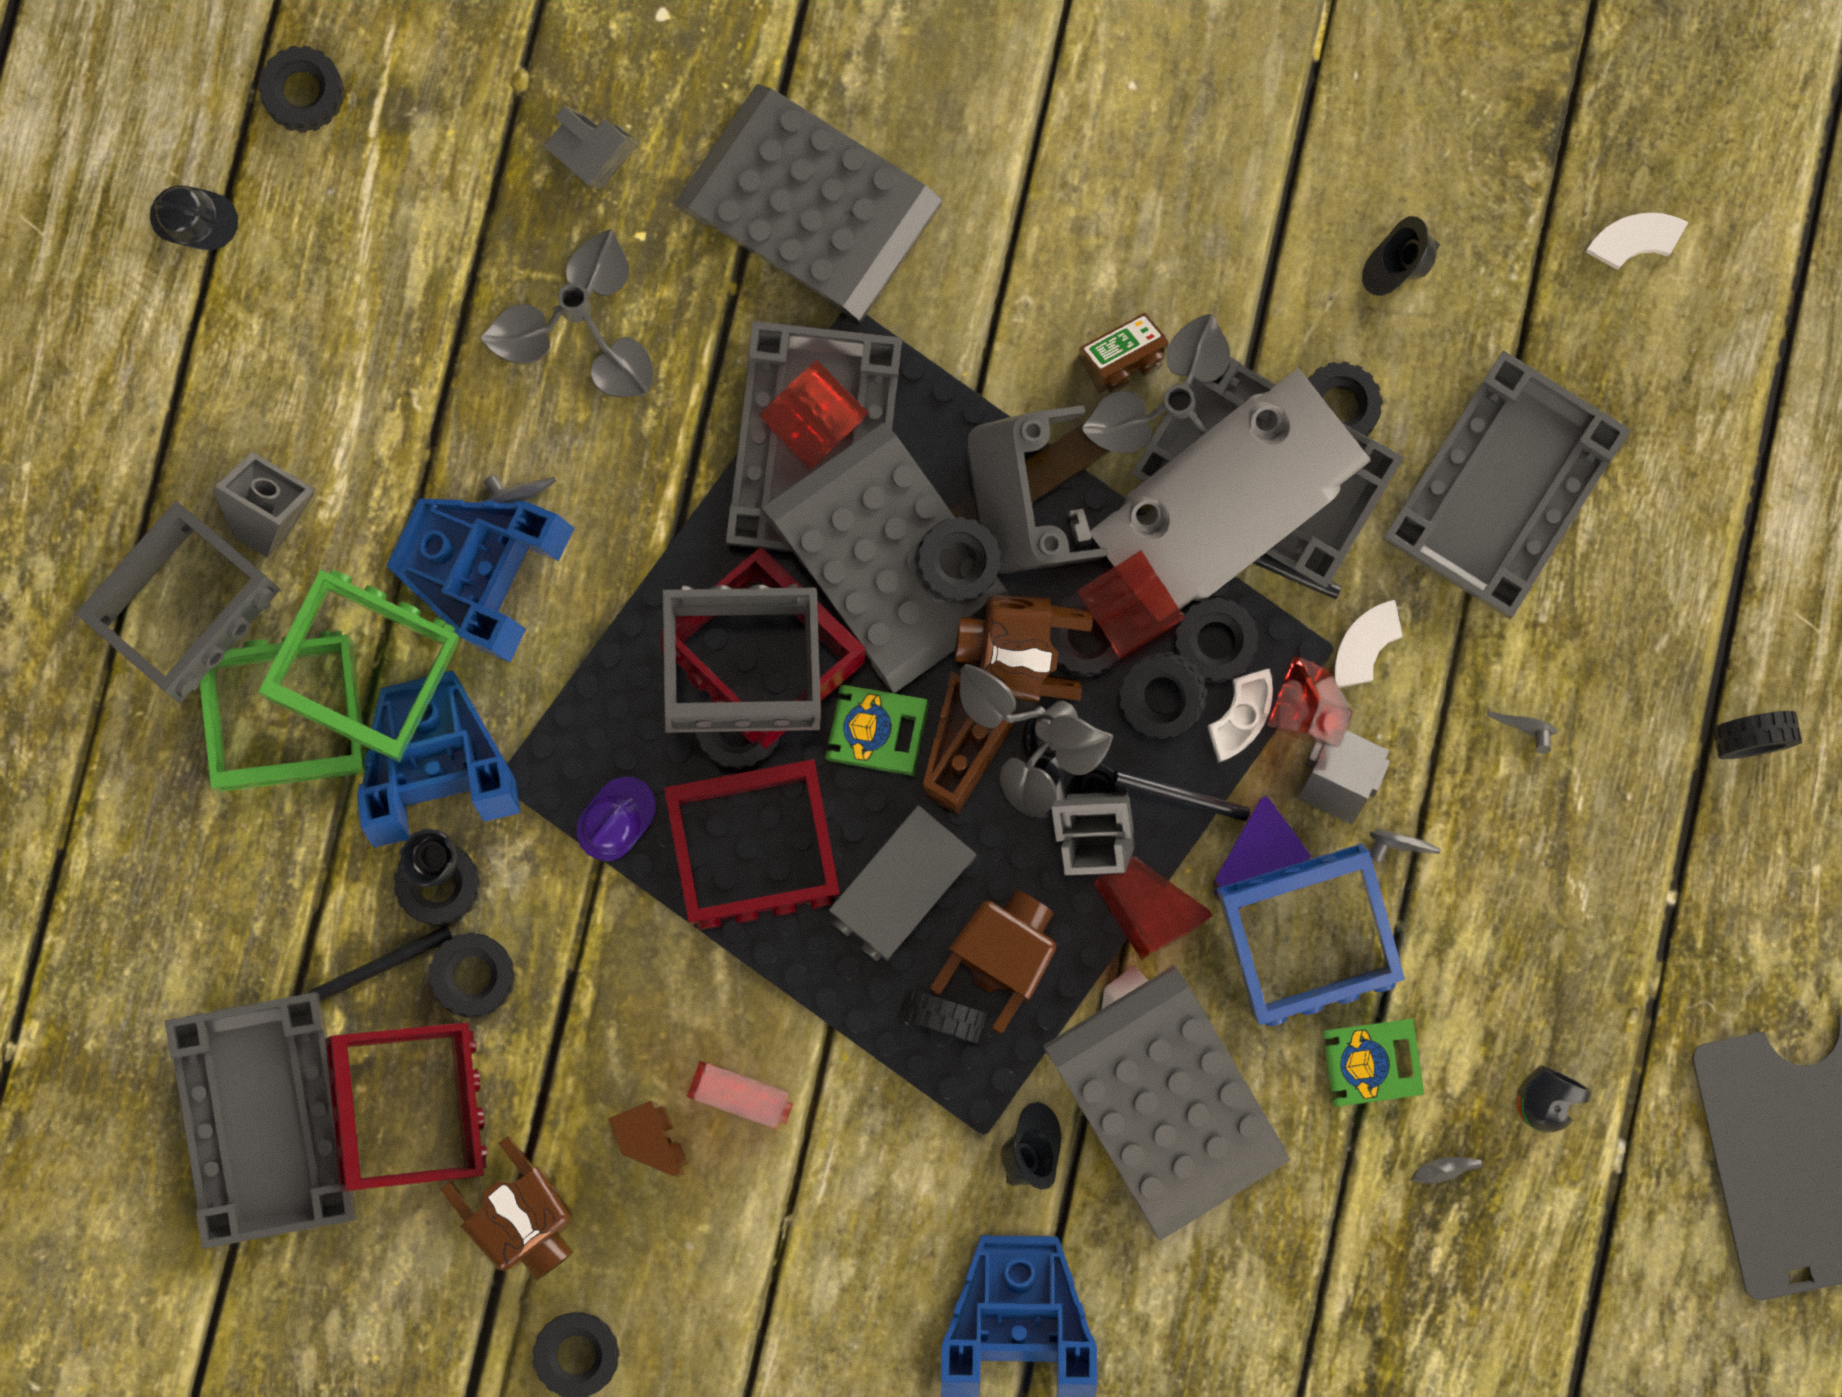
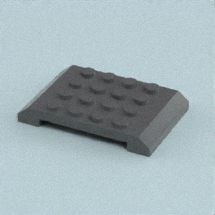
(810, 201)
(777, 355)
(1506, 484)
(1326, 537)
(858, 540)
(1167, 1102)
(259, 1119)

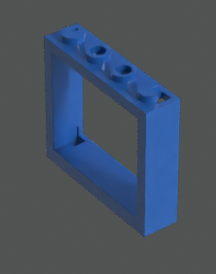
(1291, 879)

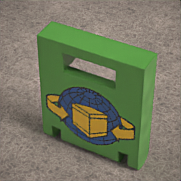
(870, 729)
(1367, 1063)

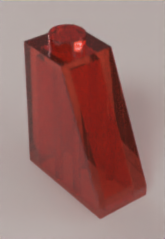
(1311, 705)
(1150, 907)
(740, 1096)

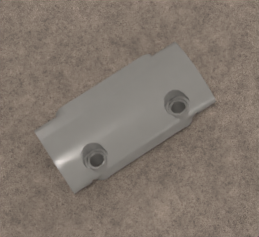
(1235, 491)

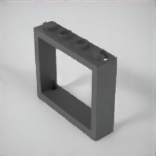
(139, 568)
(742, 715)

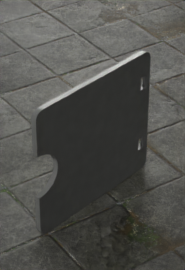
(1776, 1159)

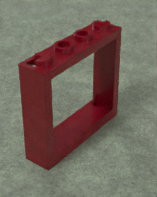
(830, 632)
(738, 783)
(467, 1083)

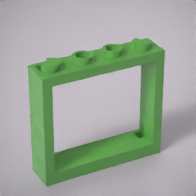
(374, 601)
(259, 652)

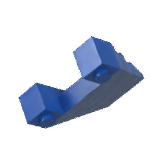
(466, 558)
(444, 758)
(1019, 1308)

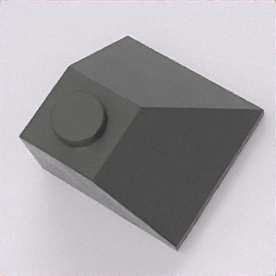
(261, 503)

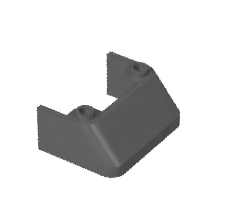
(1003, 492)

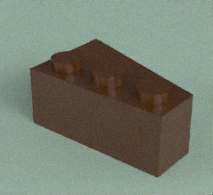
(960, 751)

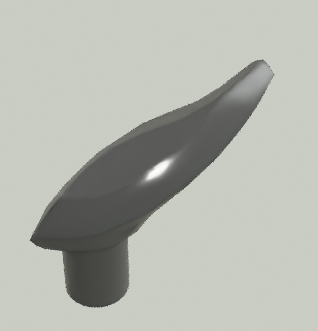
(517, 492)
(1534, 727)
(1384, 839)
(1444, 1169)

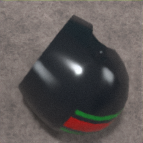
(1546, 1097)

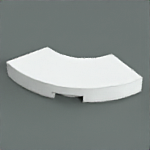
(1637, 235)
(1364, 642)
(1245, 716)

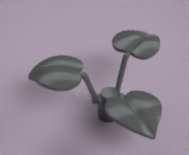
(598, 267)
(1194, 352)
(1076, 742)

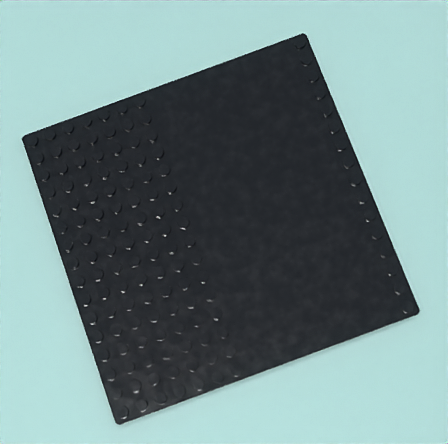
(766, 839)

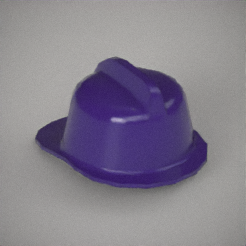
(616, 818)

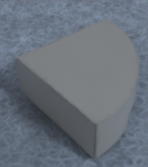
(1079, 528)

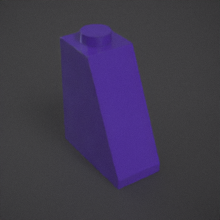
(1262, 847)

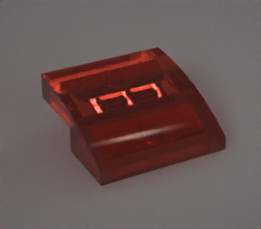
(813, 414)
(1131, 604)

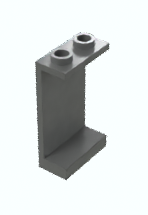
(901, 884)

